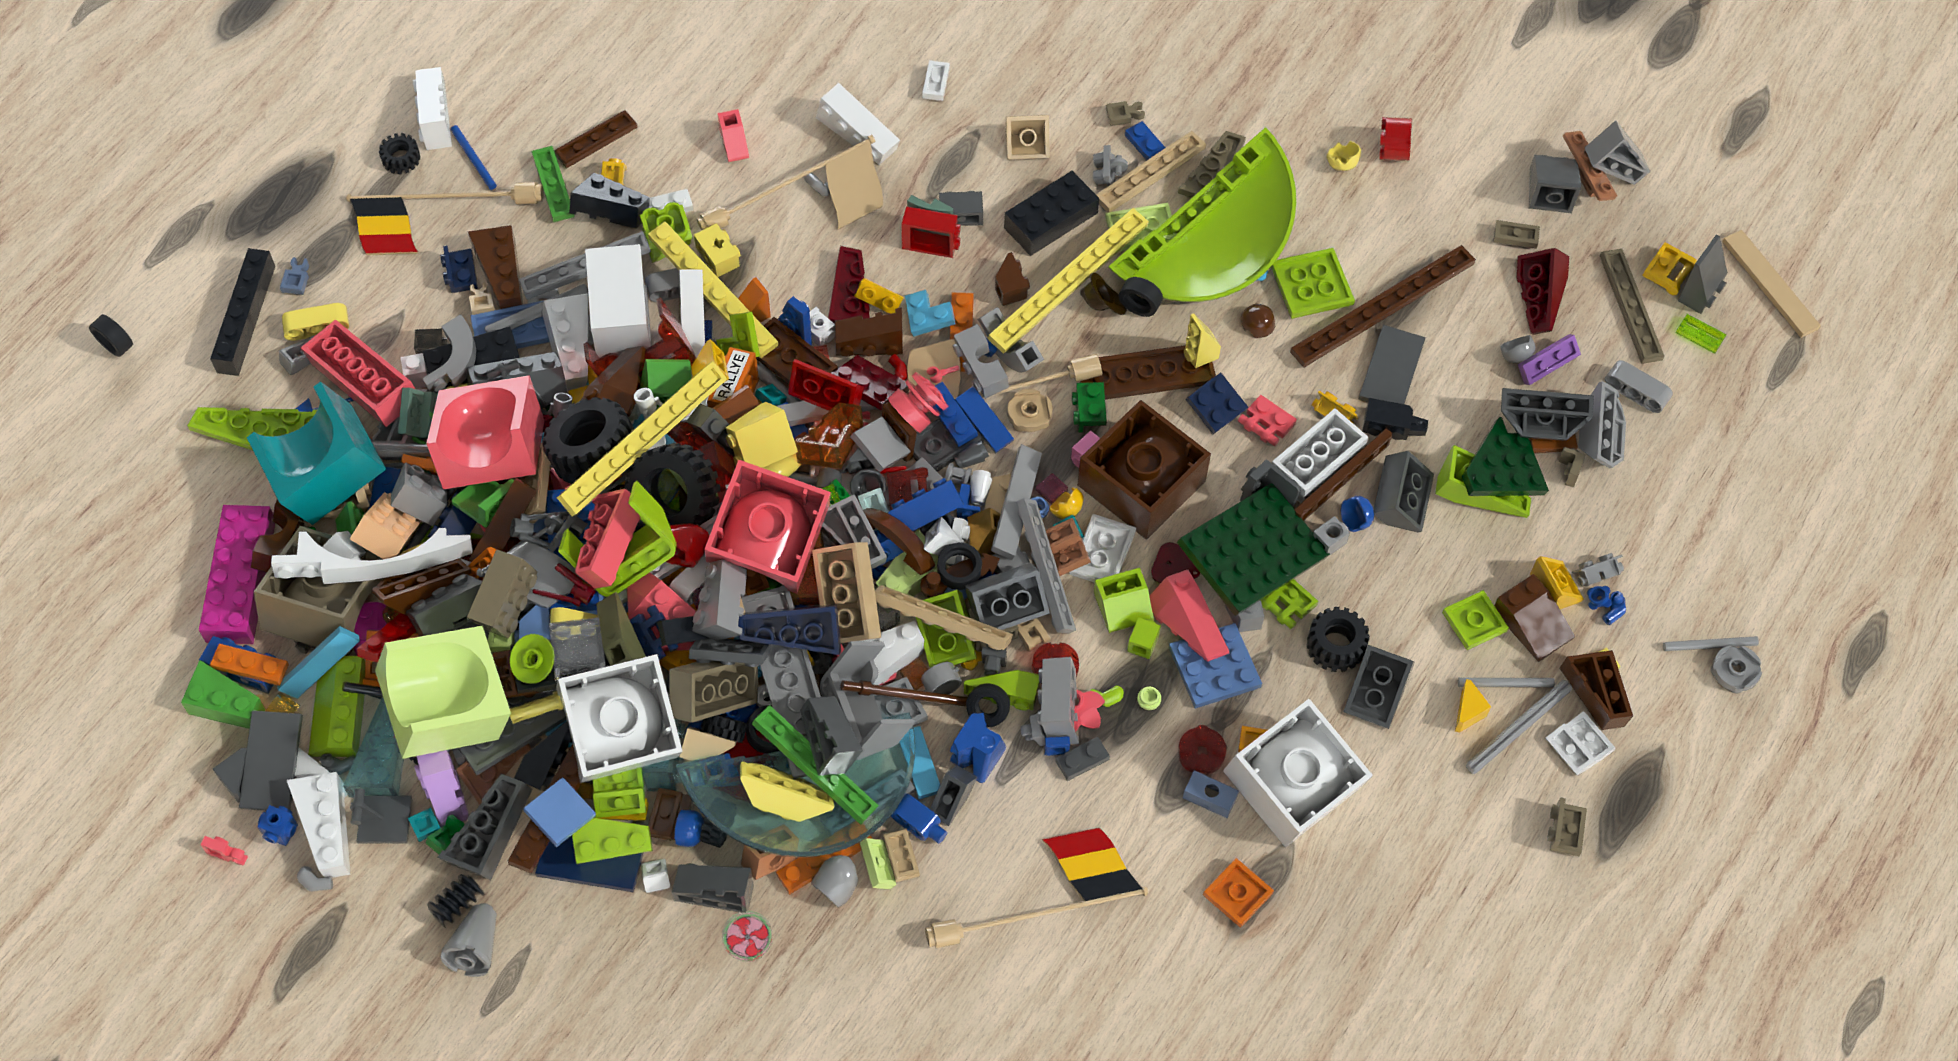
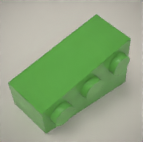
(219, 698)

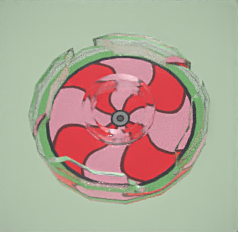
(747, 936)

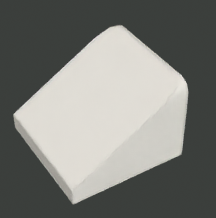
(655, 875)

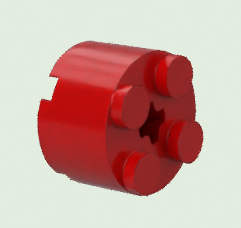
(1395, 138)

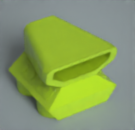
(674, 216)

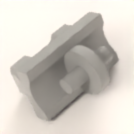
(1111, 166)

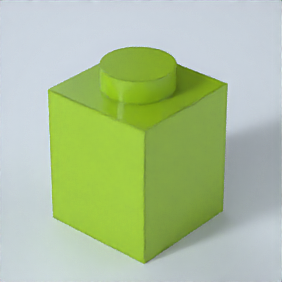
(1144, 637)

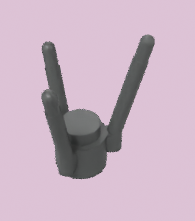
(524, 530)

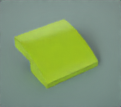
(619, 794)

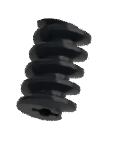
(454, 899)

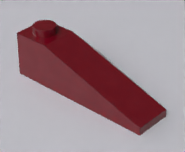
(1542, 283)

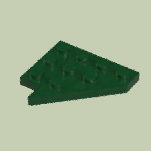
(1504, 466)

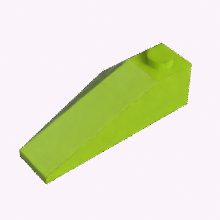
(1451, 487)

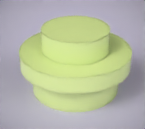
(1149, 698)

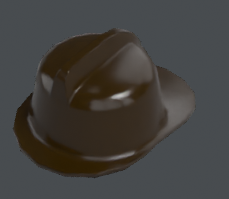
(1101, 295)

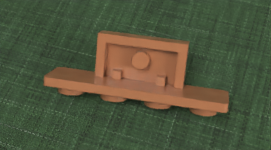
(1593, 179)

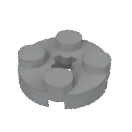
(1733, 680)

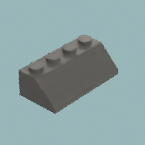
(544, 370)

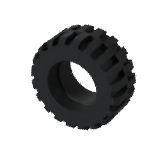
(592, 421)
(693, 470)

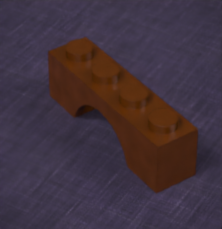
(274, 544)

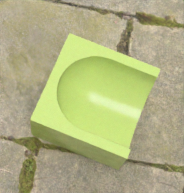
(442, 691)

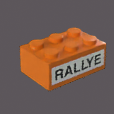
(741, 370)

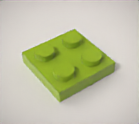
(1475, 620)

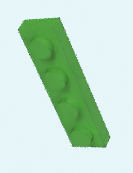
(552, 183)

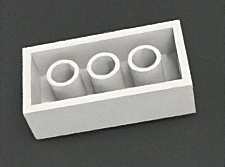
(1321, 452)

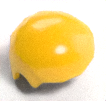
(1067, 504)

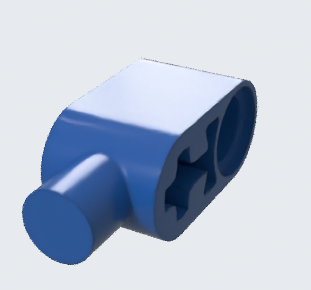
(918, 819)

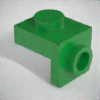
(442, 838)

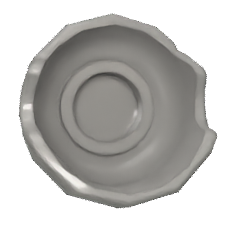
(1518, 349)

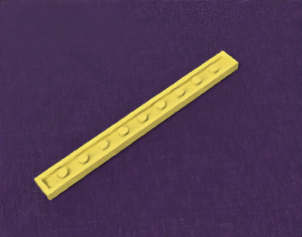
(1067, 280)
(641, 439)

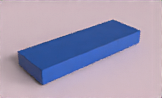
(984, 419)

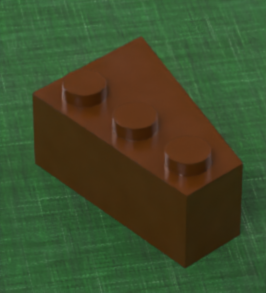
(1599, 687)

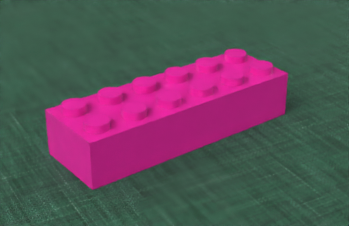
(230, 597)

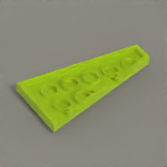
(237, 425)

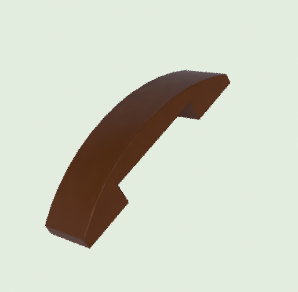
(903, 537)

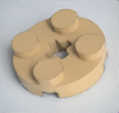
(1029, 422)

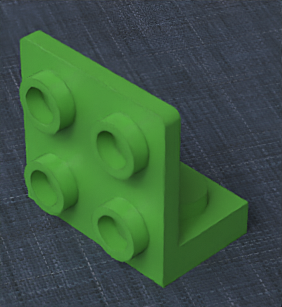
(482, 500)

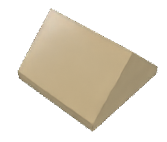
(1027, 137)

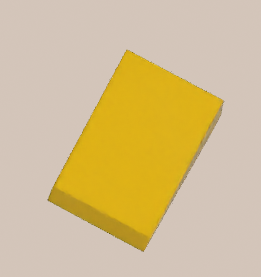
(1472, 707)

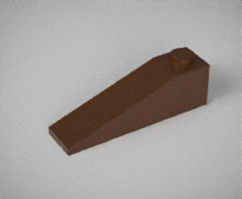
(619, 379)

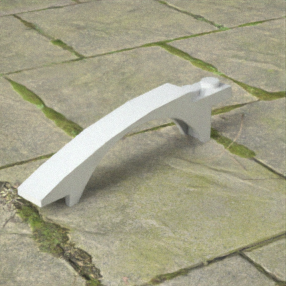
(317, 562)

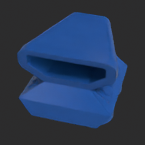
(978, 747)

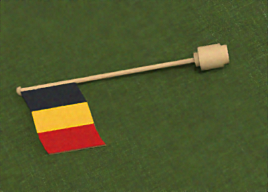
(386, 223)
(1088, 864)

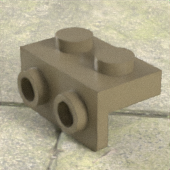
(1567, 828)

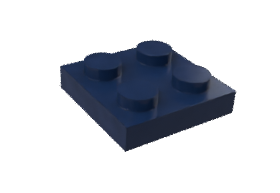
(1216, 403)

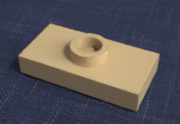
(901, 855)

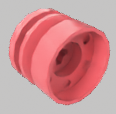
(918, 402)

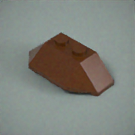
(403, 590)

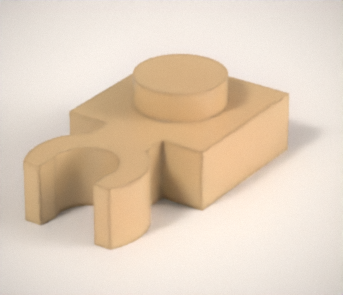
(480, 300)

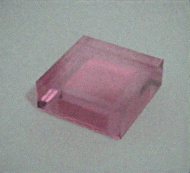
(1051, 488)

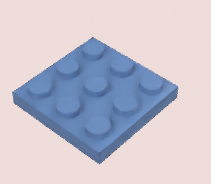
(1220, 677)

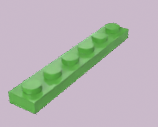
(798, 750)

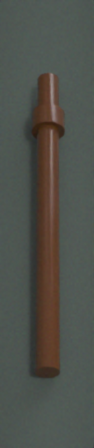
(866, 688)

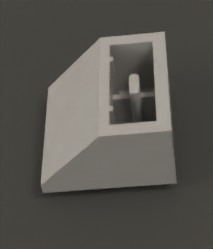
(419, 494)

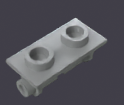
(1608, 566)

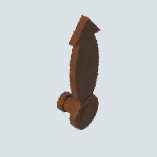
(932, 585)

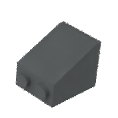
(1554, 183)

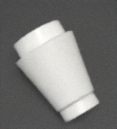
(980, 485)

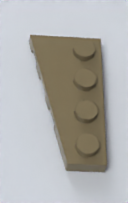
(1220, 156)

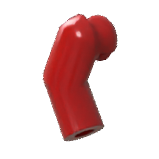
(900, 367)

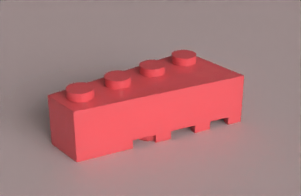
(607, 538)

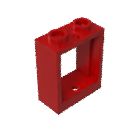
(930, 242)

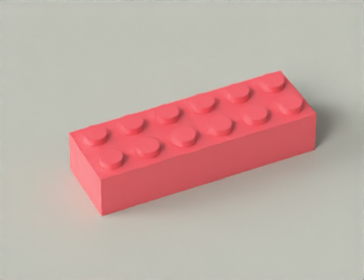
(358, 371)

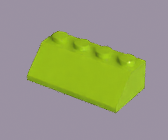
(336, 712)

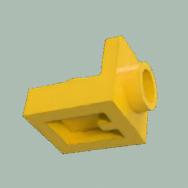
(614, 170)

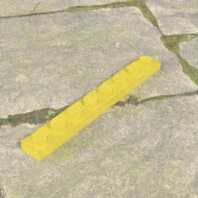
(713, 288)

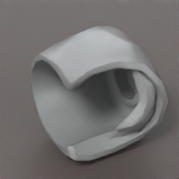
(837, 879)

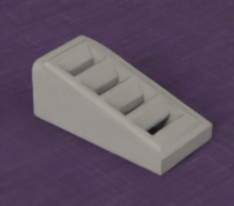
(289, 357)

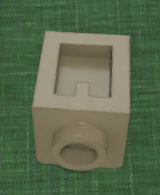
(1574, 461)

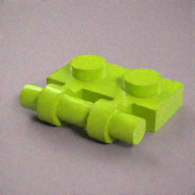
(1296, 599)

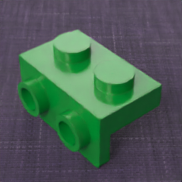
(1090, 405)

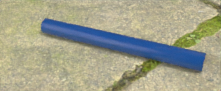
(473, 157)

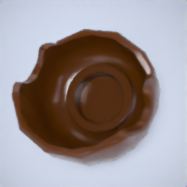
(1258, 320)

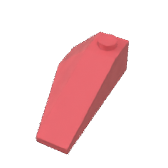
(1184, 610)

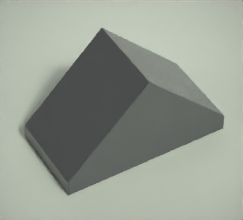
(231, 772)

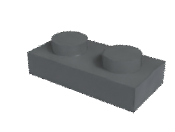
(1082, 758)

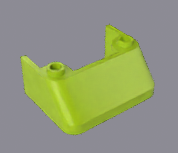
(646, 551)

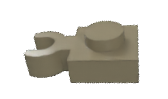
(1121, 113)

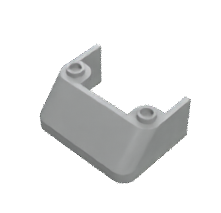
(862, 711)

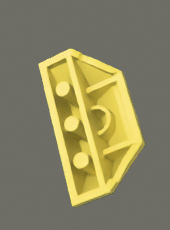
(780, 794)

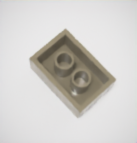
(503, 594)

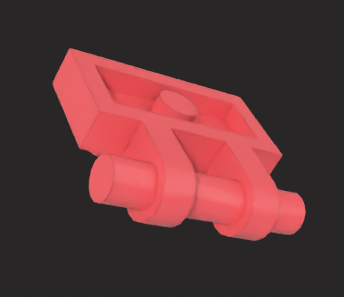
(1269, 415)

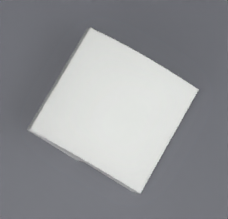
(1580, 743)

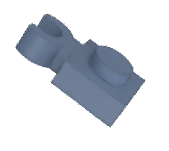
(295, 280)

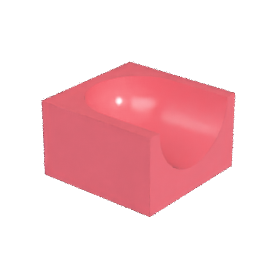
(486, 432)
(768, 524)

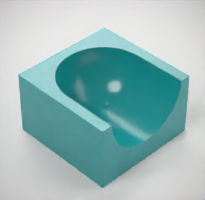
(320, 461)

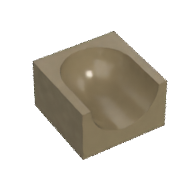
(307, 607)

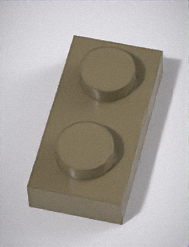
(1516, 234)

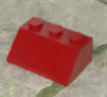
(822, 387)

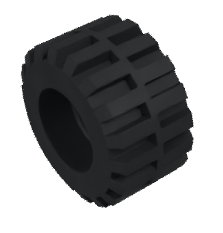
(1342, 623)

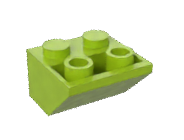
(1123, 599)

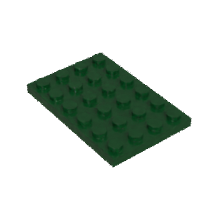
(1253, 549)

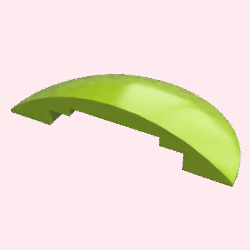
(1223, 232)

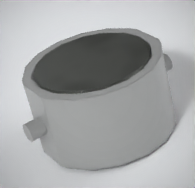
(942, 678)

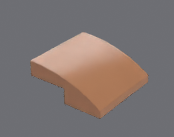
(1067, 547)

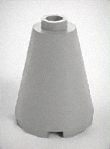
(472, 942)

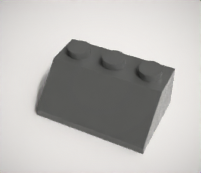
(1403, 492)
(1008, 597)

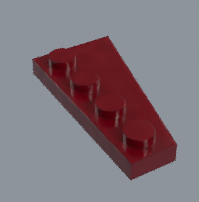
(846, 282)

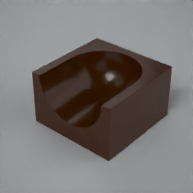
(1143, 469)

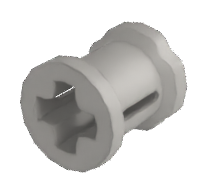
(958, 475)

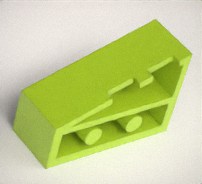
(610, 839)

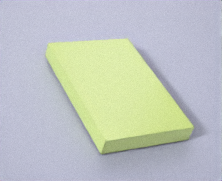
(1154, 214)

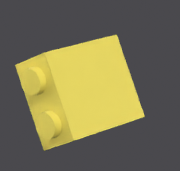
(761, 436)

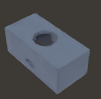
(1221, 804)

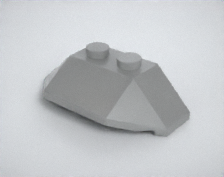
(1605, 433)

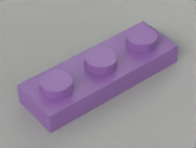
(1549, 359)

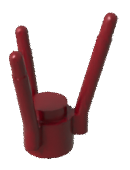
(581, 590)

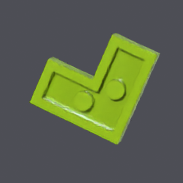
(743, 334)

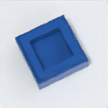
(1056, 745)

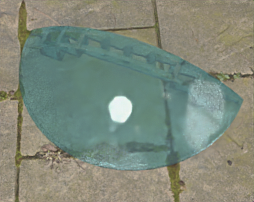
(722, 799)

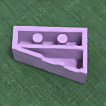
(441, 785)

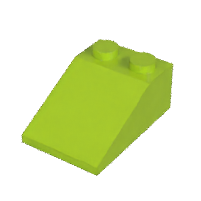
(942, 645)

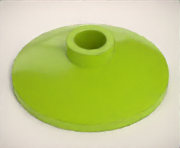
(523, 658)

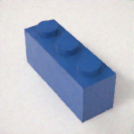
(927, 505)
(210, 650)

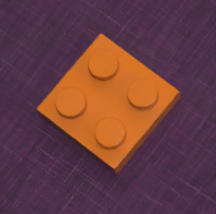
(1238, 892)

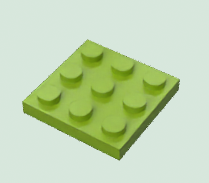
(1312, 283)

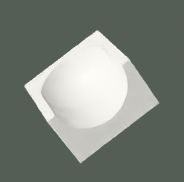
(617, 299)
(619, 718)
(1297, 772)

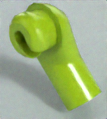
(1111, 696)

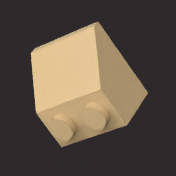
(703, 745)

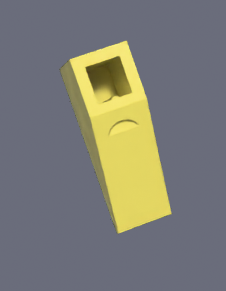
(1200, 343)

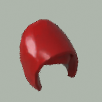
(690, 544)

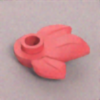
(1087, 709)

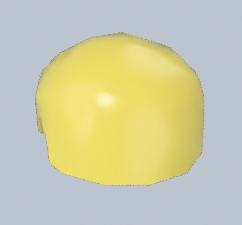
(1344, 157)

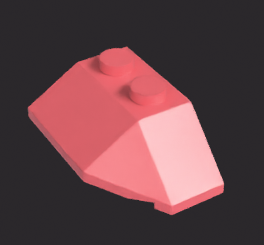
(652, 591)

